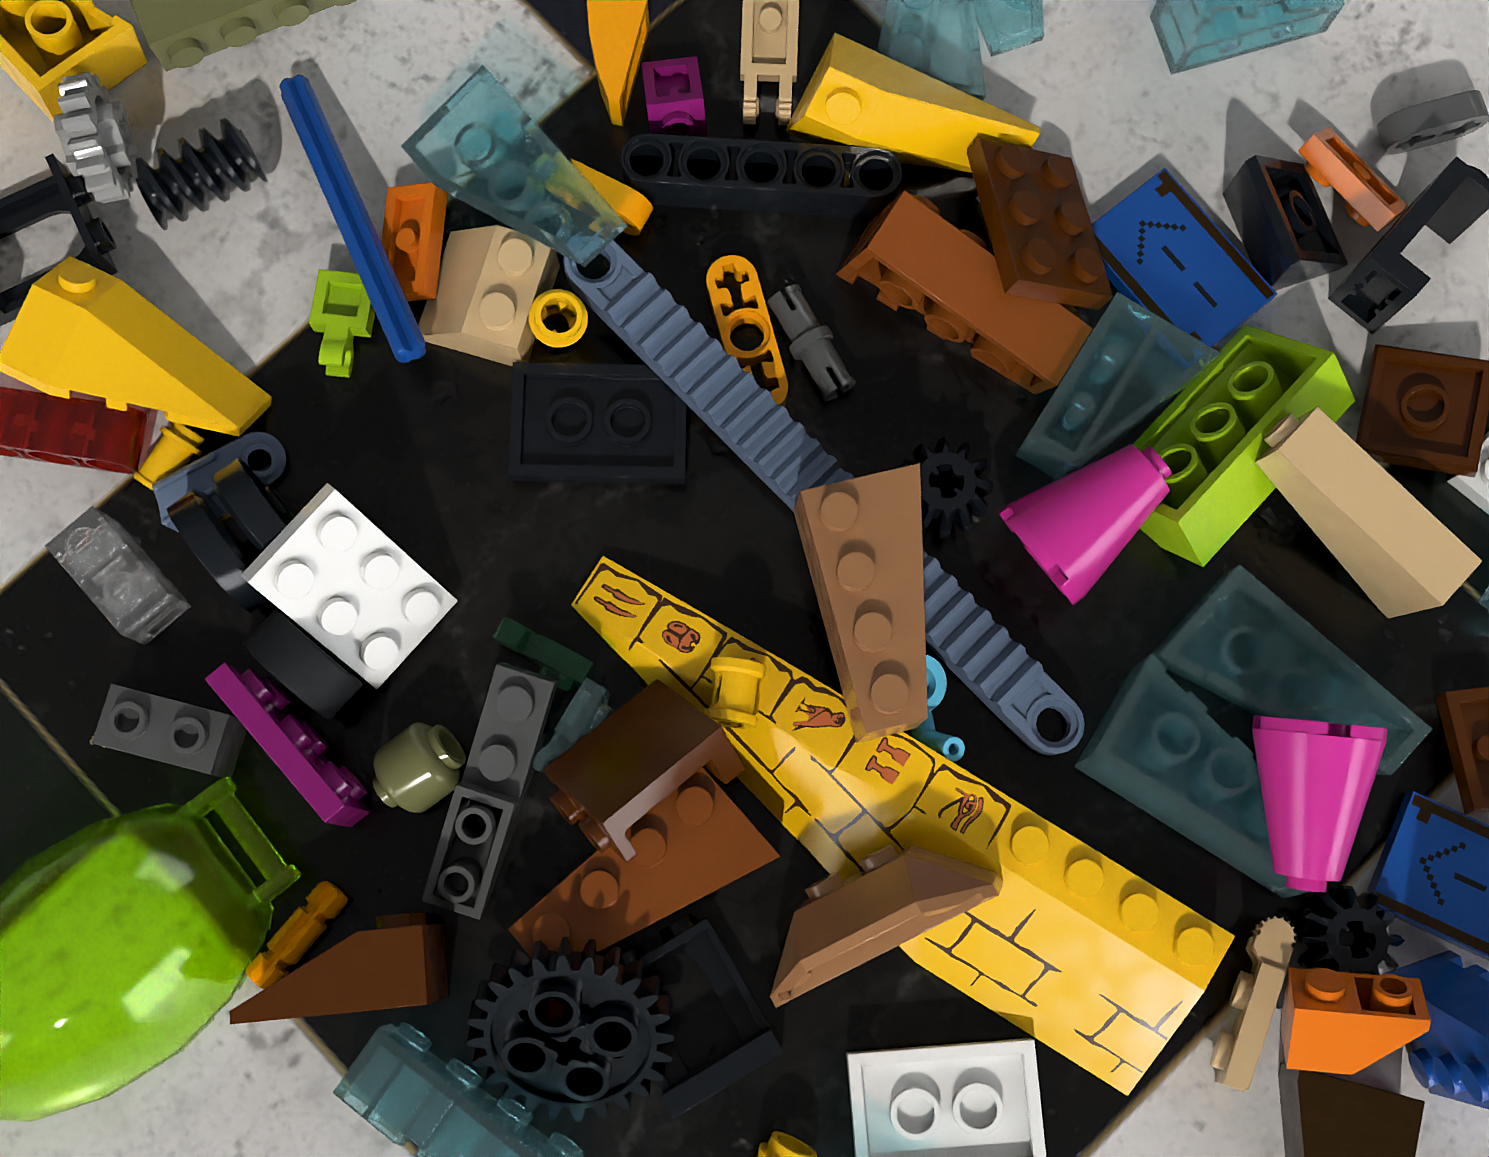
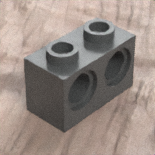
(170, 731)

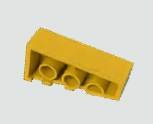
(62, 39)

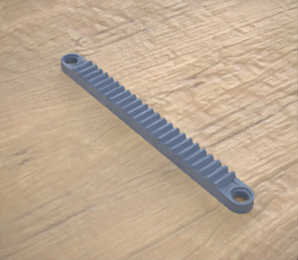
(792, 462)

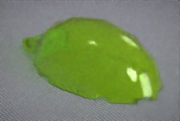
(126, 948)

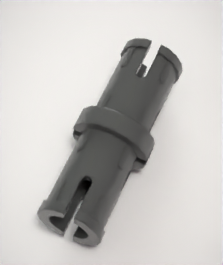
(811, 342)

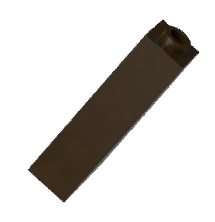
(1345, 1117)

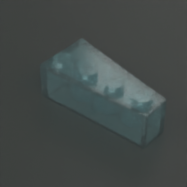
(1277, 665)
(438, 1104)

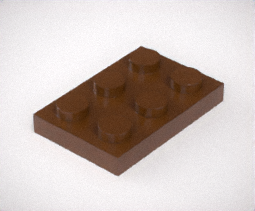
(1038, 225)

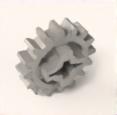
(95, 137)

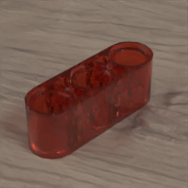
(70, 431)

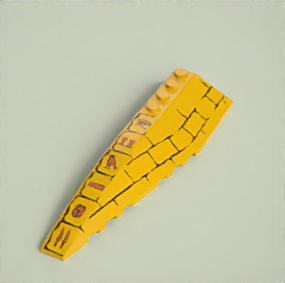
(1069, 943)

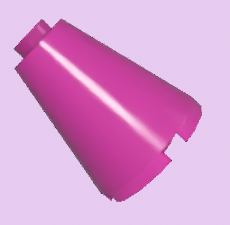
(1088, 516)
(1314, 793)

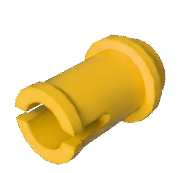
(170, 453)

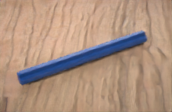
(353, 220)

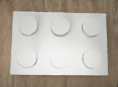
(349, 586)
(947, 1100)

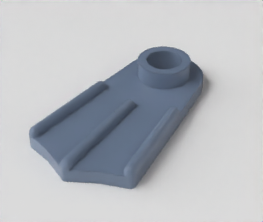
(200, 472)

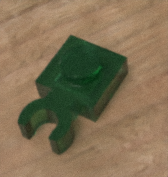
(553, 658)

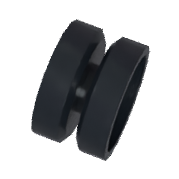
(231, 539)

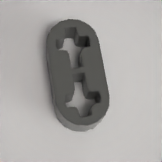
(1433, 122)

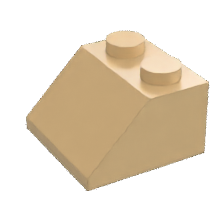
(487, 293)

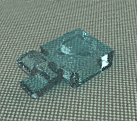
(581, 717)

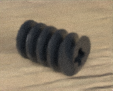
(197, 173)

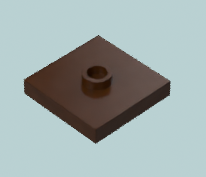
(1425, 410)

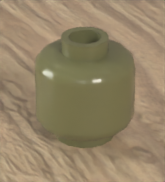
(418, 767)

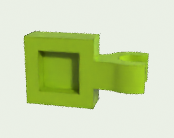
(341, 312)

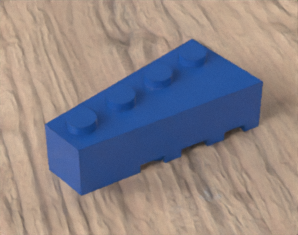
(1455, 1050)

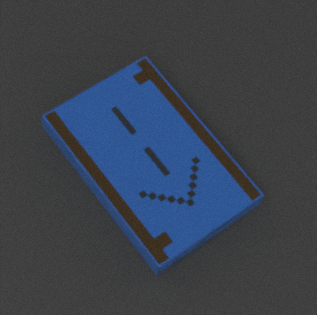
(1178, 261)
(1437, 873)

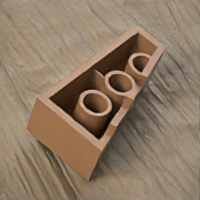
(870, 590)

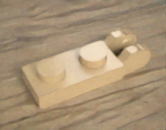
(769, 53)
(1256, 999)

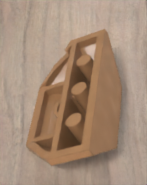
(874, 913)

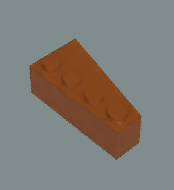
(957, 286)
(683, 851)

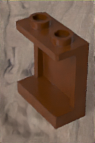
(636, 763)

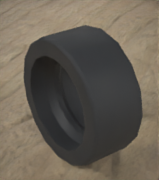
(302, 664)

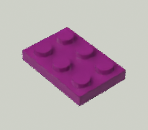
(291, 744)

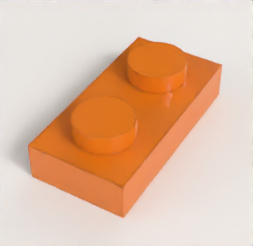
(1366, 194)
(415, 236)

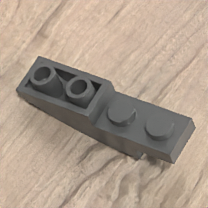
(491, 791)

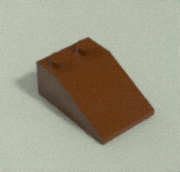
(367, 971)

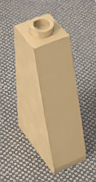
(1365, 516)

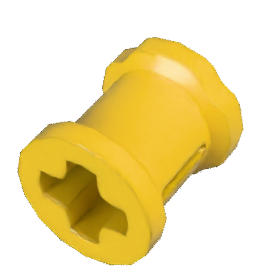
(734, 692)

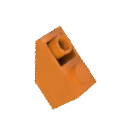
(1348, 1018)

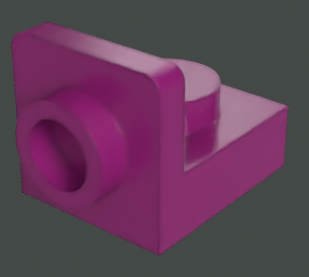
(674, 97)

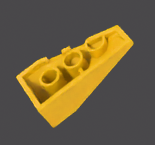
(885, 105)
(110, 342)

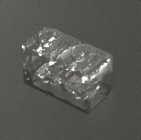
(118, 576)

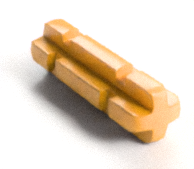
(297, 934)

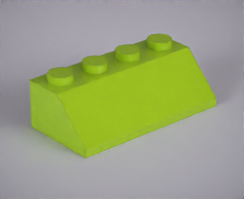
(1218, 433)

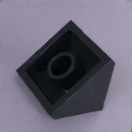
(1282, 222)

